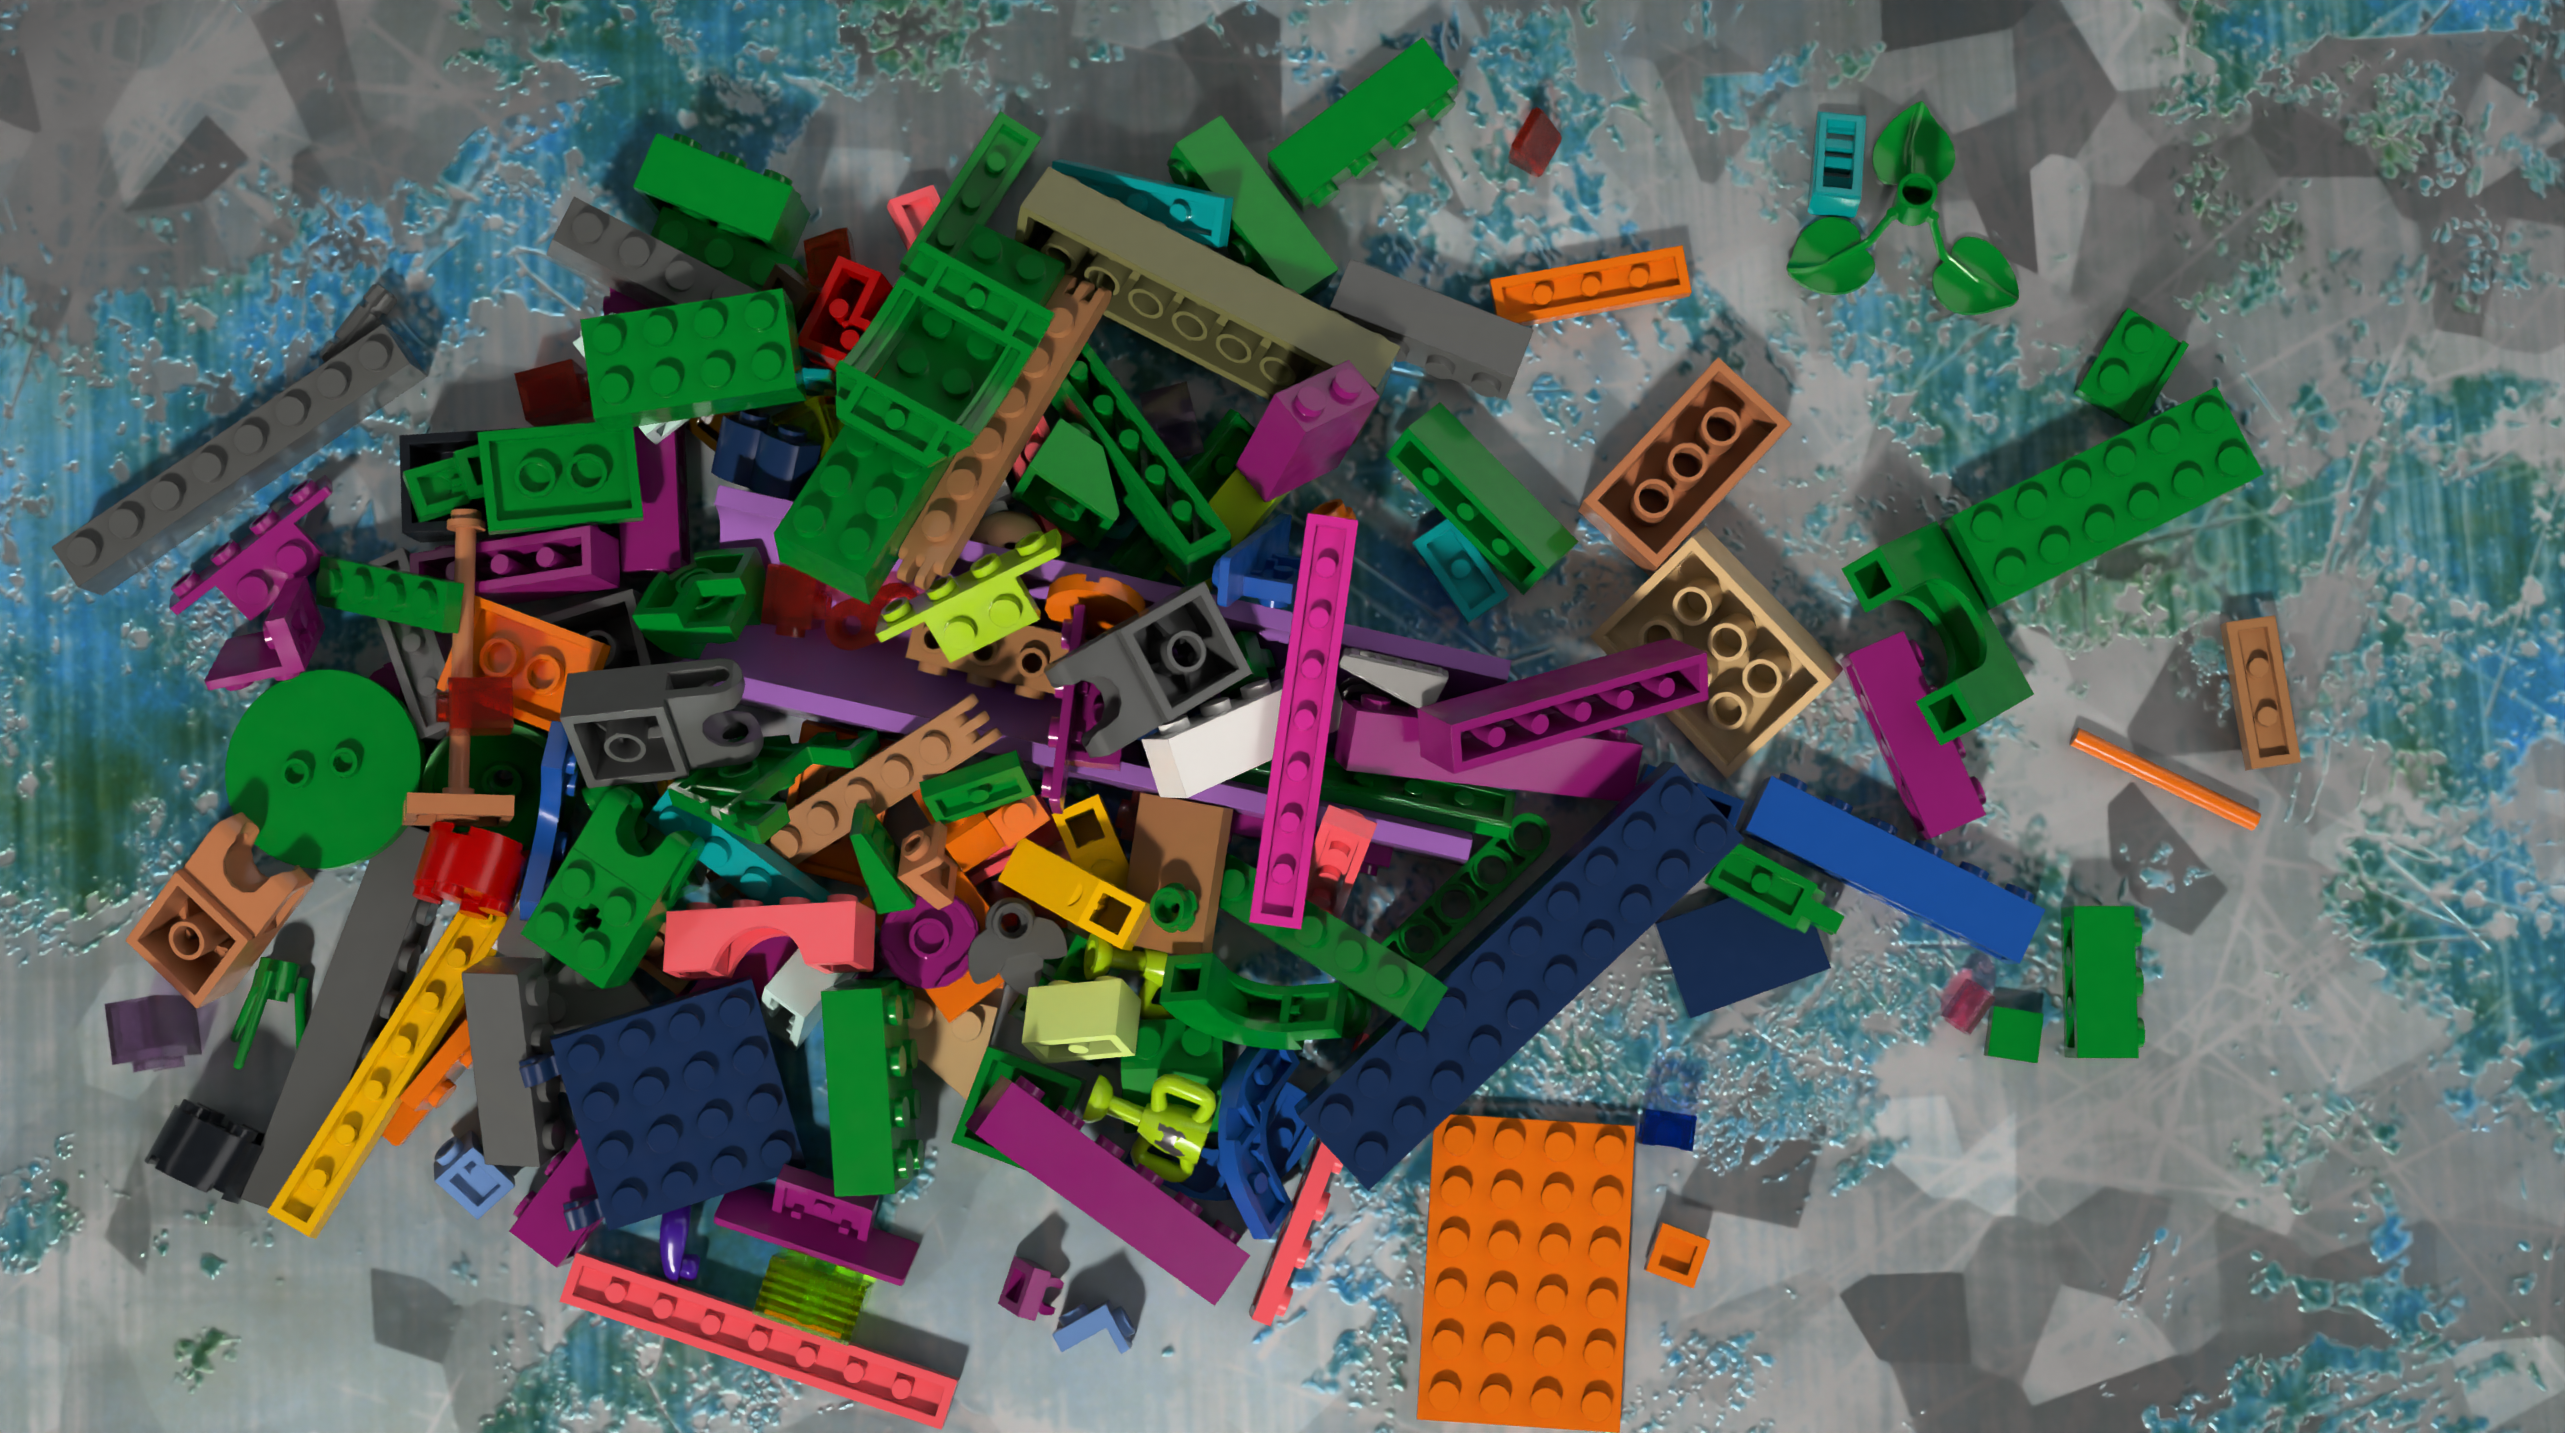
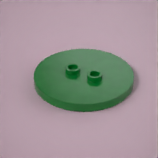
(325, 768)

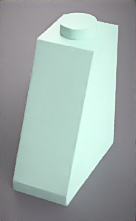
(793, 999)

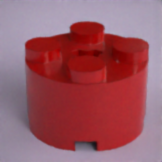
(471, 869)

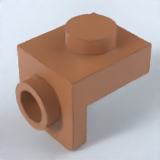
(927, 867)

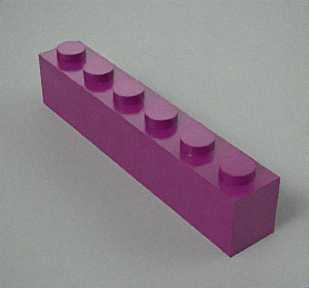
(663, 536)
(1562, 705)
(1386, 742)
(1107, 1189)

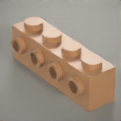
(1012, 659)

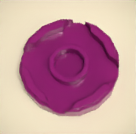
(929, 944)

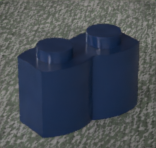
(764, 455)

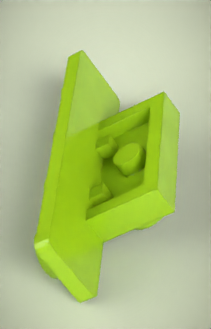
(978, 604)

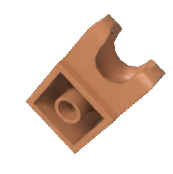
(217, 914)

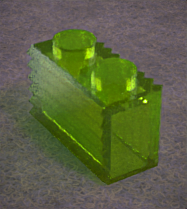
(813, 1297)

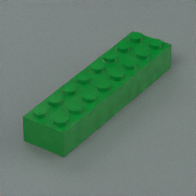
(864, 494)

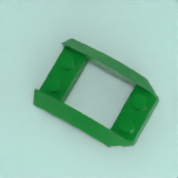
(968, 299)

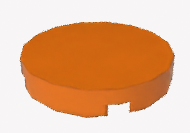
(1105, 601)

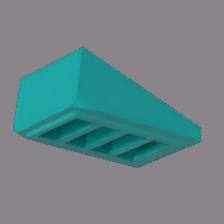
(1832, 194)

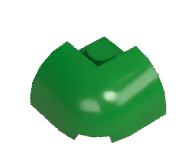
(703, 601)

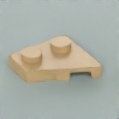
(955, 1047)

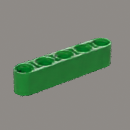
(1469, 883)

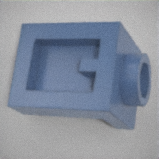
(467, 1178)

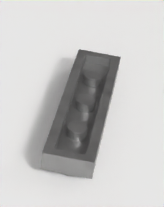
(417, 660)

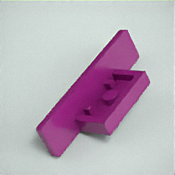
(259, 564)
(1080, 711)
(816, 1223)

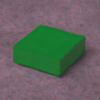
(2013, 1034)

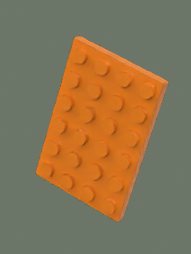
(1526, 1273)

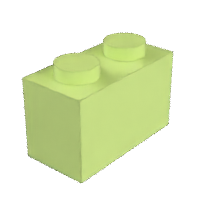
(1081, 1020)

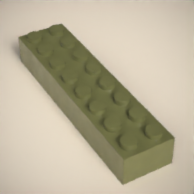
(1194, 296)

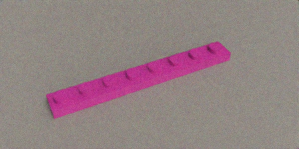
(1303, 721)

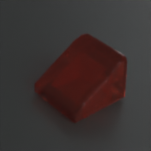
(1535, 143)
(823, 251)

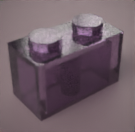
(153, 1032)

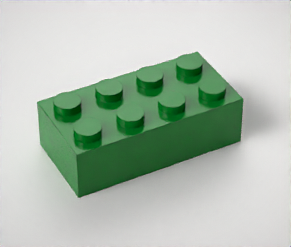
(693, 359)
(871, 1086)

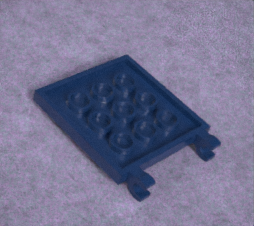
(672, 1104)

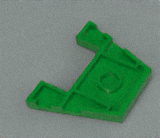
(738, 794)

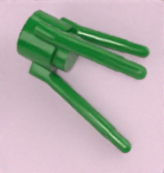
(271, 981)

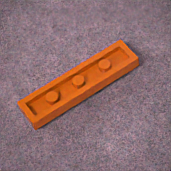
(1592, 287)

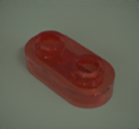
(868, 615)

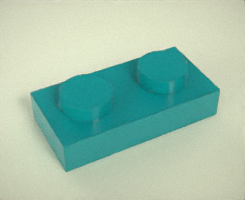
(1460, 571)

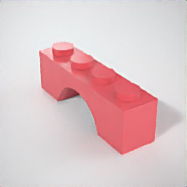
(712, 940)

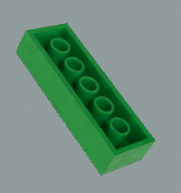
(2101, 498)

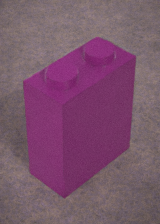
(1307, 430)

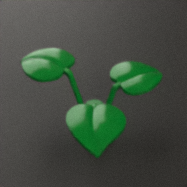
(1917, 159)

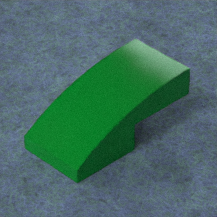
(446, 484)

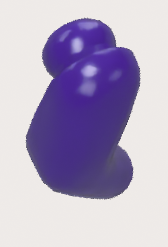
(672, 1241)

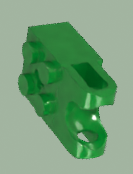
(622, 881)

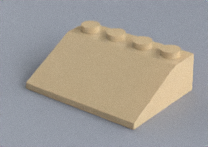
(1757, 653)

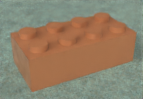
(1684, 467)

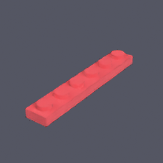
(1291, 1245)

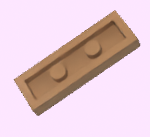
(2260, 693)

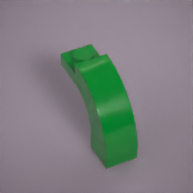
(1246, 1012)

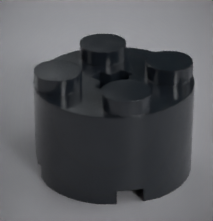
(206, 1152)

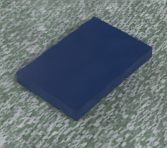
(1734, 954)

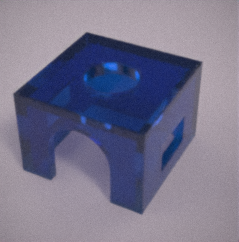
(1666, 1128)

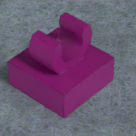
(1026, 1289)

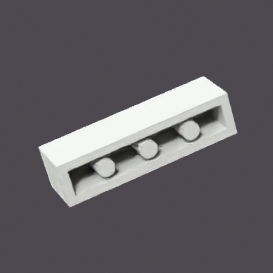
(1220, 740)

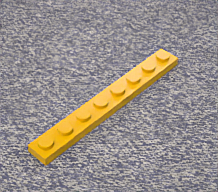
(384, 1075)

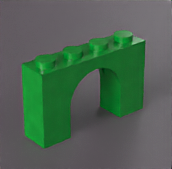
(1981, 669)

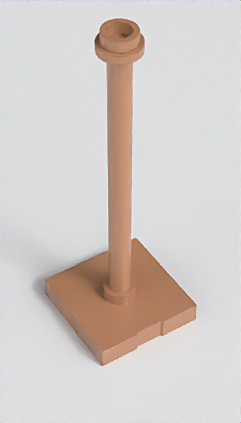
(458, 801)

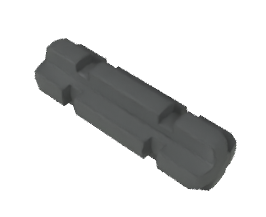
(360, 321)

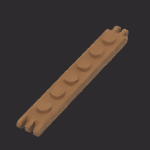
(981, 468)
(879, 782)

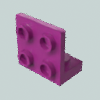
(277, 651)

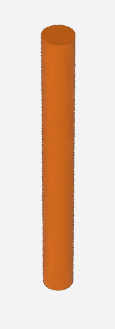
(2165, 779)

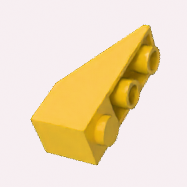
(1094, 840)
(1076, 894)

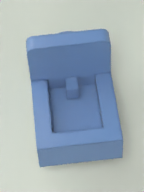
(1082, 1323)

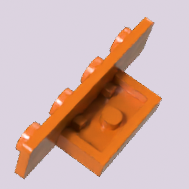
(434, 1082)

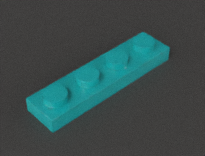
(1187, 210)
(745, 865)

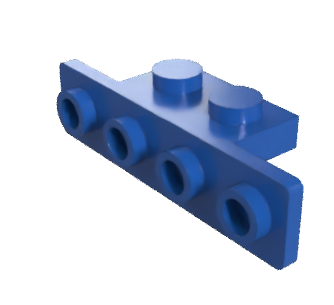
(1259, 567)

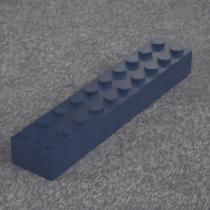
(1520, 973)

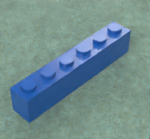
(1893, 870)

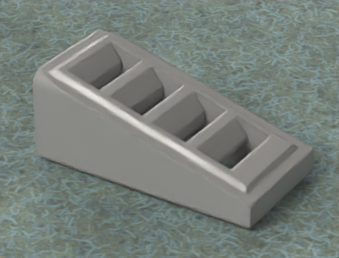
(1405, 679)

